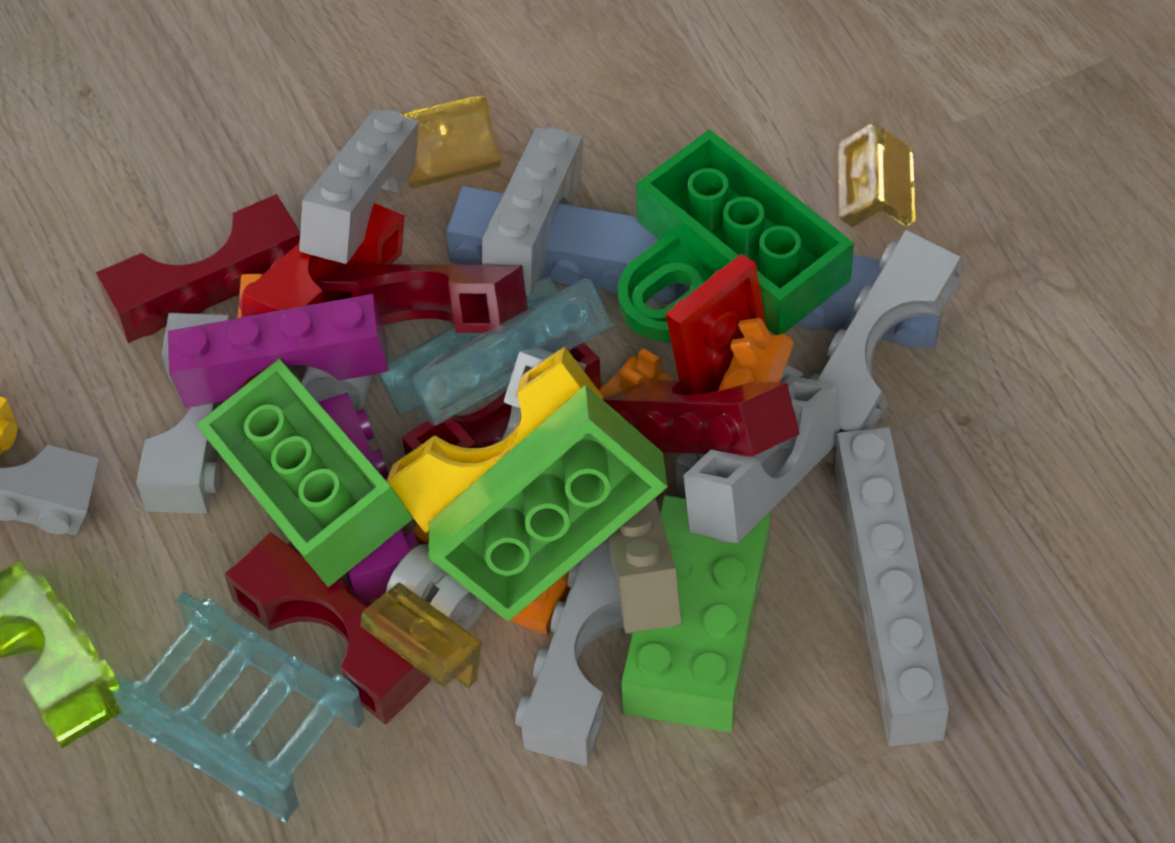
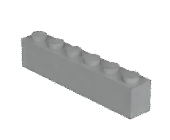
(890, 588)

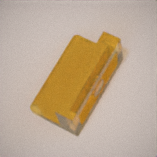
(453, 141)
(875, 176)
(424, 636)

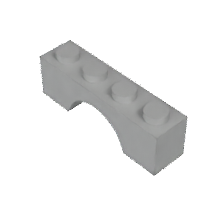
(342, 199)
(522, 222)
(913, 282)
(180, 465)
(49, 490)
(735, 492)
(565, 708)

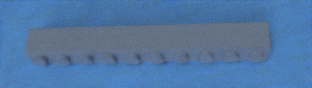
(602, 243)

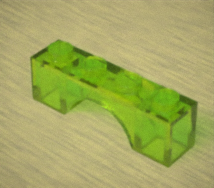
(65, 682)

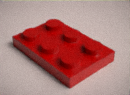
(708, 322)

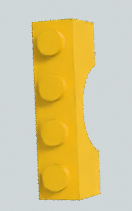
(441, 471)

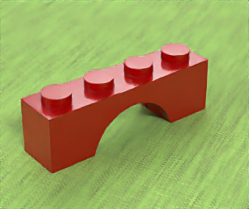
(293, 277)

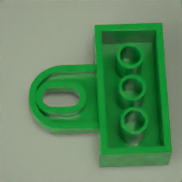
(710, 209)

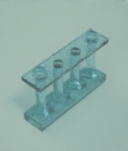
(467, 367)
(226, 755)

